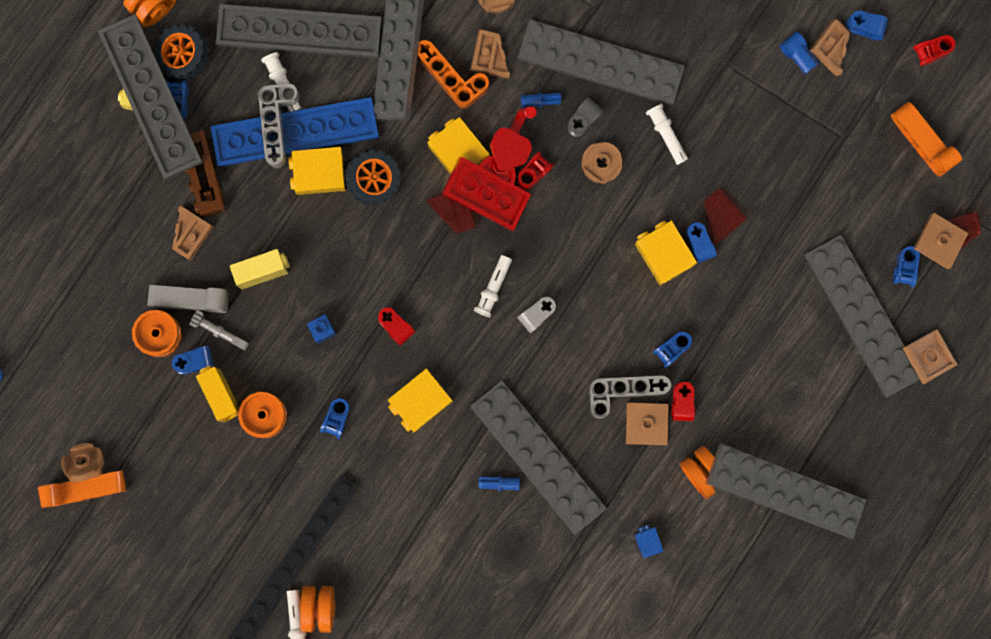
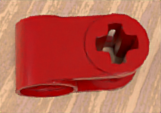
(931, 51)
(537, 169)
(397, 328)
(683, 407)

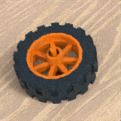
(198, 56)
(352, 179)

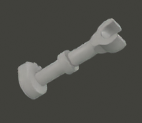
(218, 331)

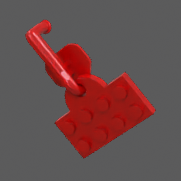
(487, 189)

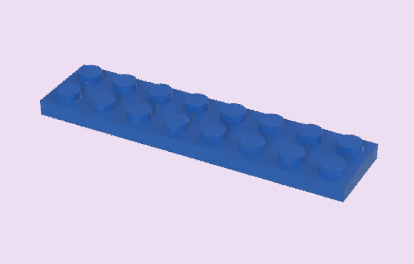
(302, 130)

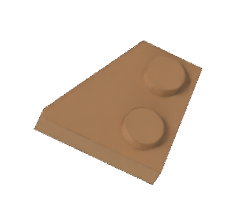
(831, 46)
(489, 56)
(190, 233)

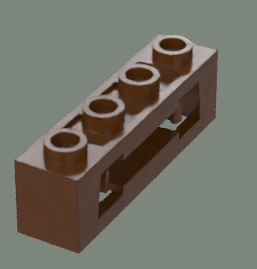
(210, 206)

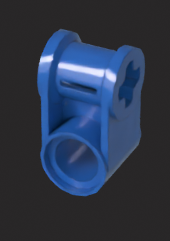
(870, 25)
(180, 94)
(701, 247)
(906, 268)
(672, 349)
(196, 360)
(336, 419)

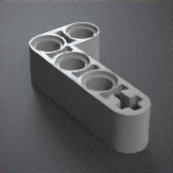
(276, 125)
(188, 298)
(630, 390)

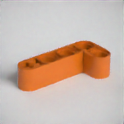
(448, 72)
(925, 140)
(71, 492)

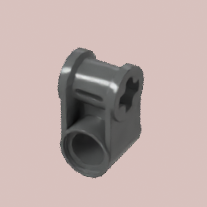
(585, 115)

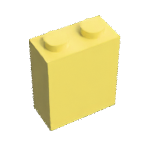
(260, 269)

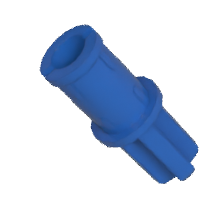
(540, 99)
(498, 483)

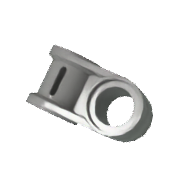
(534, 316)

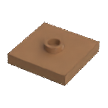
(940, 241)
(929, 356)
(646, 424)

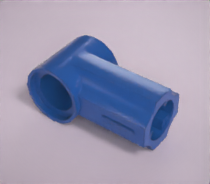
(796, 48)

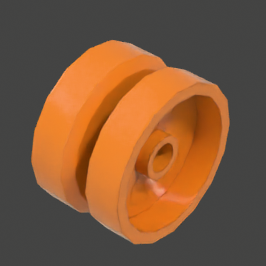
(149, 11)
(144, 333)
(251, 411)
(699, 473)
(320, 609)

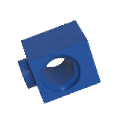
(321, 329)
(648, 541)

